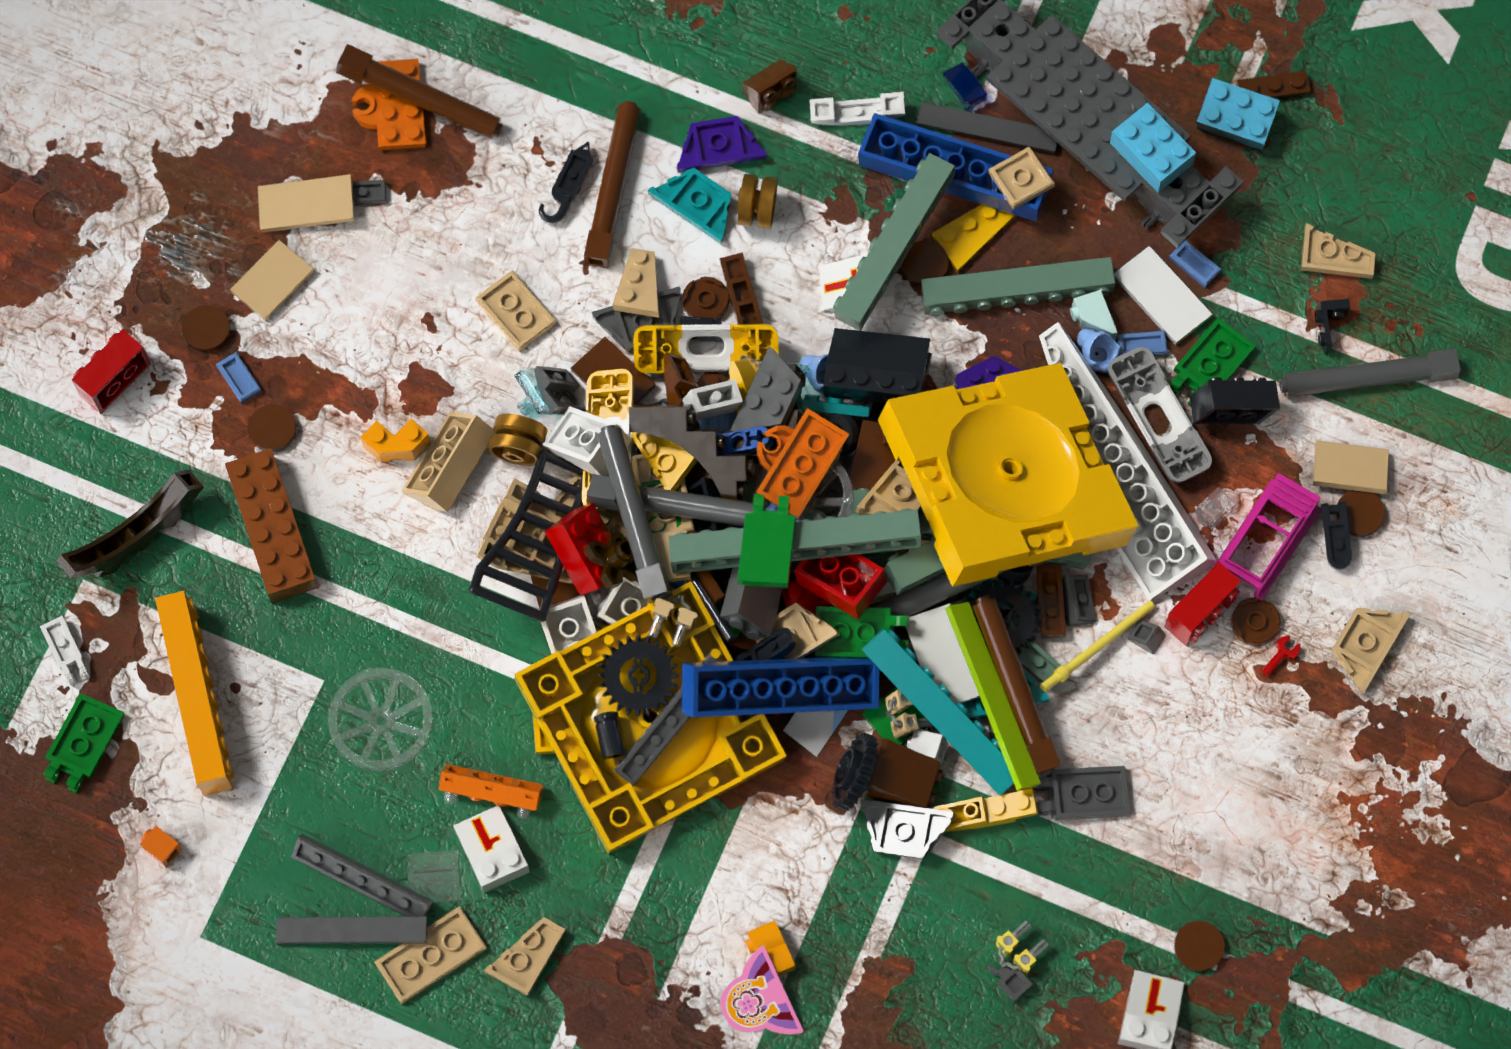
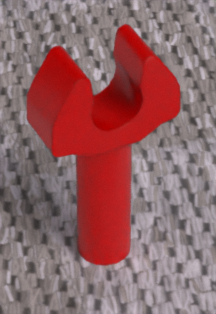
(1282, 653)

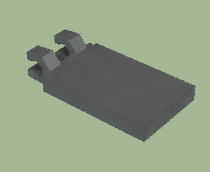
(1085, 793)

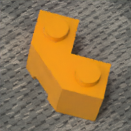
(405, 444)

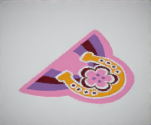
(759, 999)

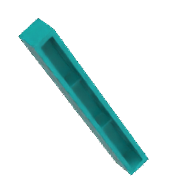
(939, 709)

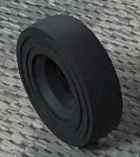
(849, 426)

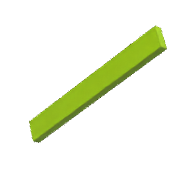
(992, 696)

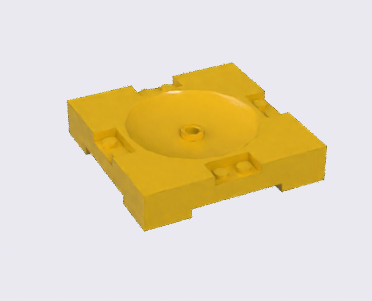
(1007, 473)
(695, 766)

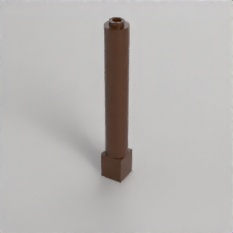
(360, 67)
(602, 231)
(1015, 684)

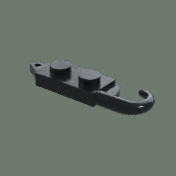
(569, 182)

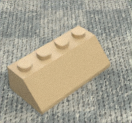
(449, 461)

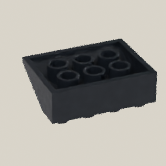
(875, 365)

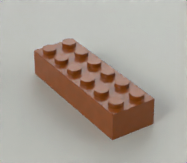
(271, 525)

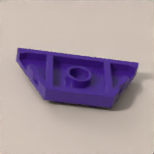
(718, 144)
(984, 372)

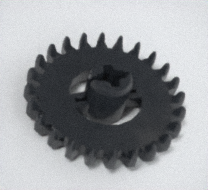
(1021, 607)
(638, 700)

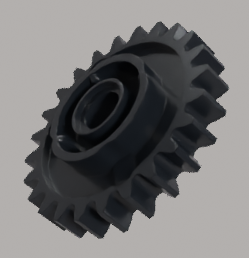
(854, 771)

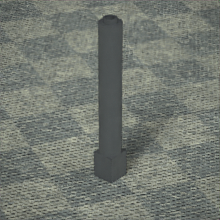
(1434, 367)
(673, 503)
(650, 572)
(925, 595)

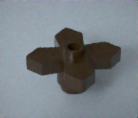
(615, 558)

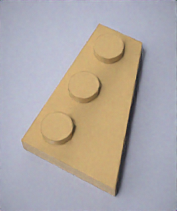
(1332, 256)
(638, 285)
(527, 958)

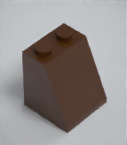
(904, 776)

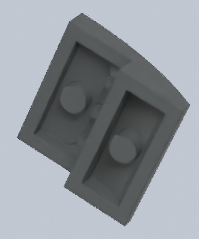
(558, 389)

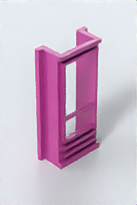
(1291, 498)

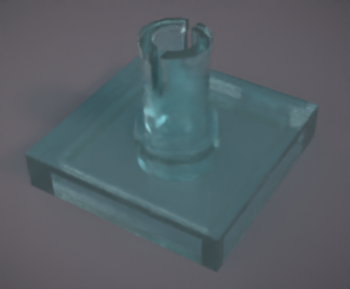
(534, 399)

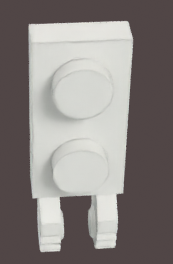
(64, 648)

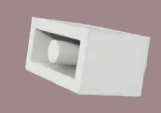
(714, 399)

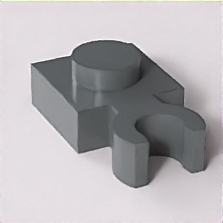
(1012, 981)

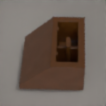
(770, 85)

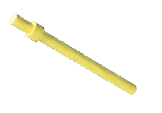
(1062, 673)

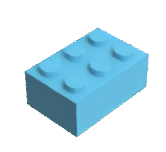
(1237, 114)
(1152, 147)

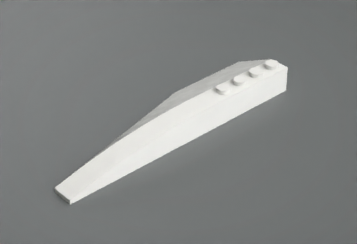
(1166, 544)

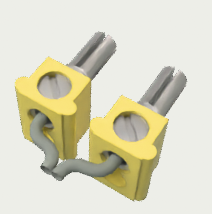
(1009, 942)

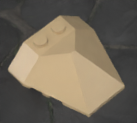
(500, 521)

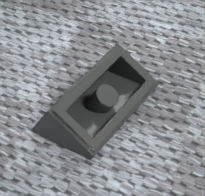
(1077, 600)

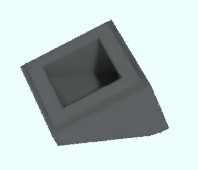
(1147, 636)

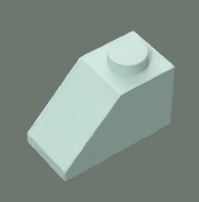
(1093, 313)

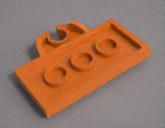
(396, 120)
(799, 459)

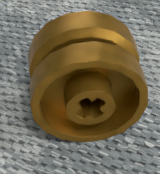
(758, 201)
(517, 439)

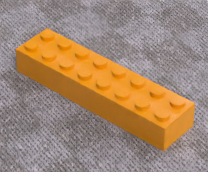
(193, 693)

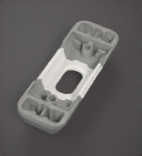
(1143, 384)

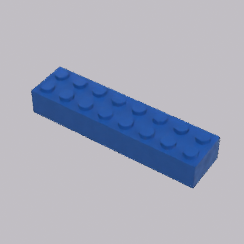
(899, 147)
(779, 686)

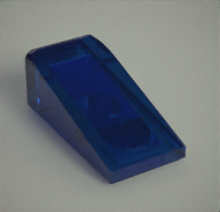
(965, 86)

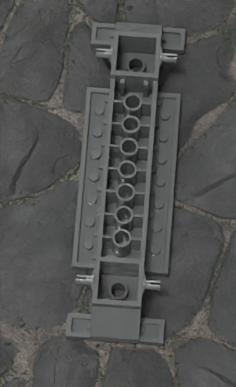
(1079, 105)

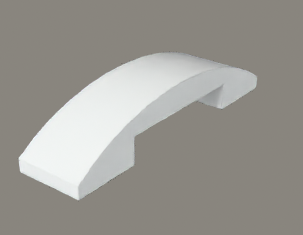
(856, 112)

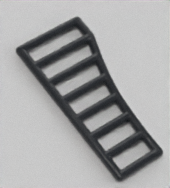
(510, 533)

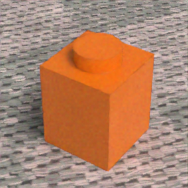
(160, 846)

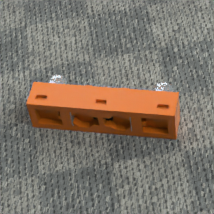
(490, 787)

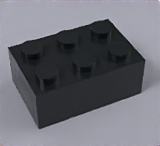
(1234, 401)

